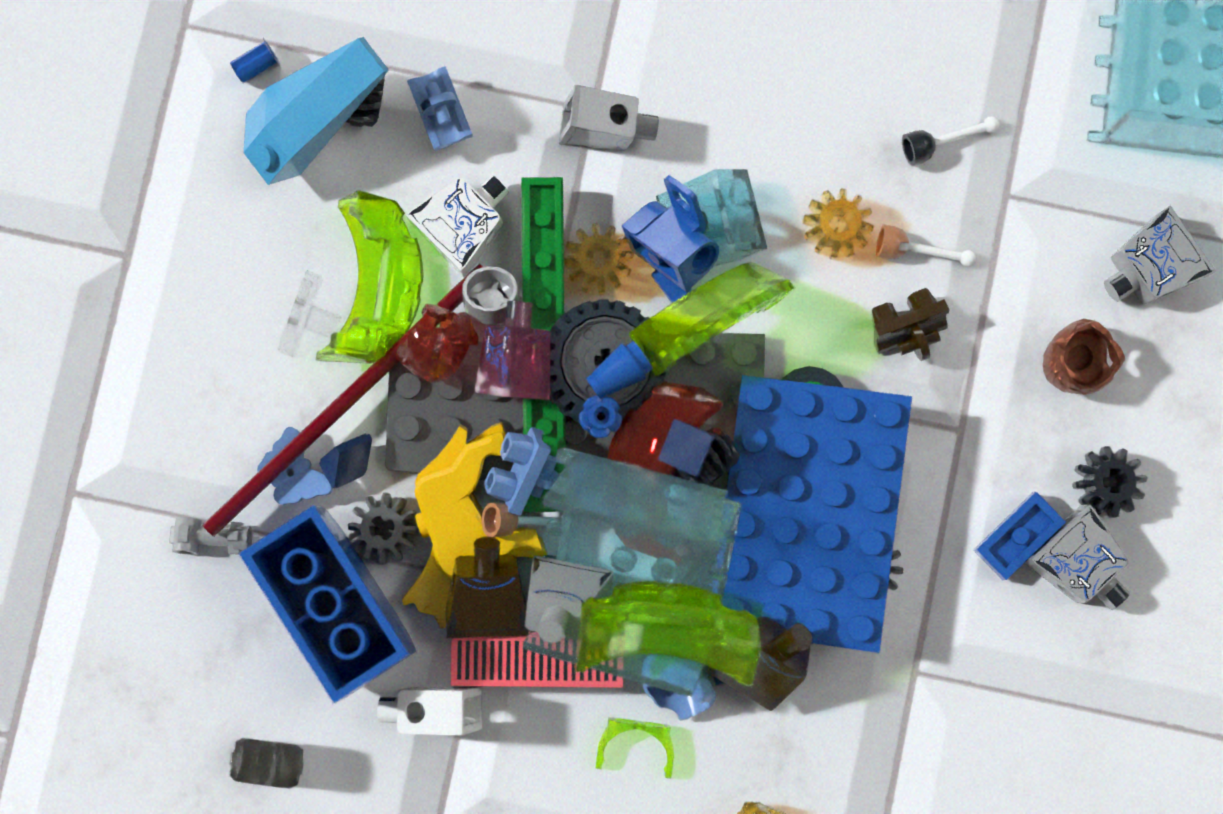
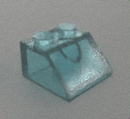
(728, 212)

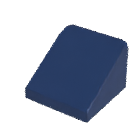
(686, 447)
(347, 461)

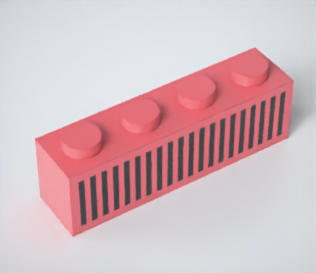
(506, 663)

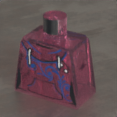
(515, 357)

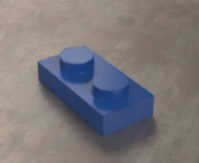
(1019, 536)

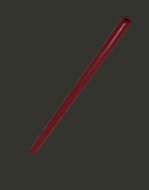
(319, 425)

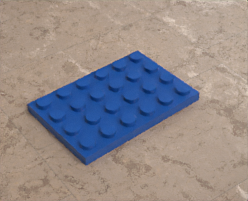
(817, 506)

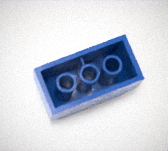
(328, 602)

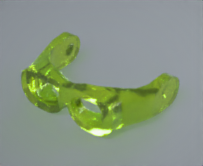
(620, 725)

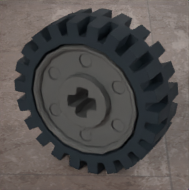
(578, 341)

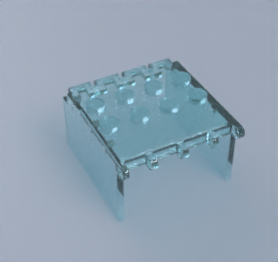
(1163, 77)
(643, 531)

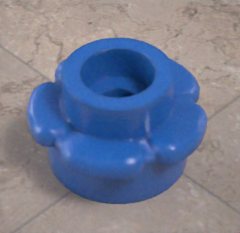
(590, 422)

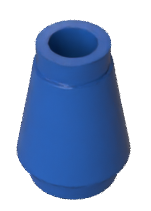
(619, 370)

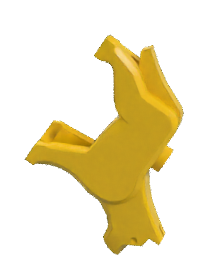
(454, 517)

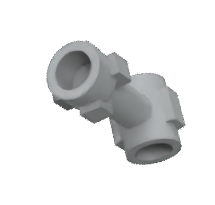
(188, 535)

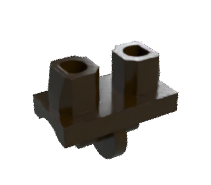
(912, 330)

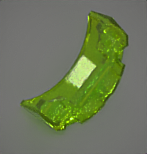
(386, 284)
(708, 312)
(668, 622)

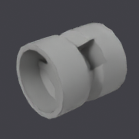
(486, 297)

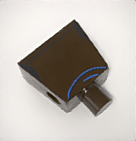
(485, 594)
(780, 664)

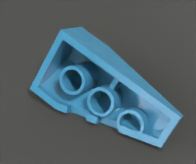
(307, 109)

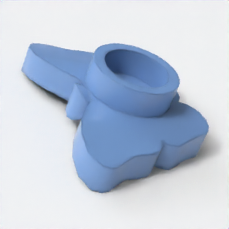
(304, 483)

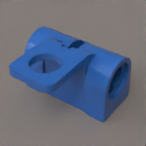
(673, 237)

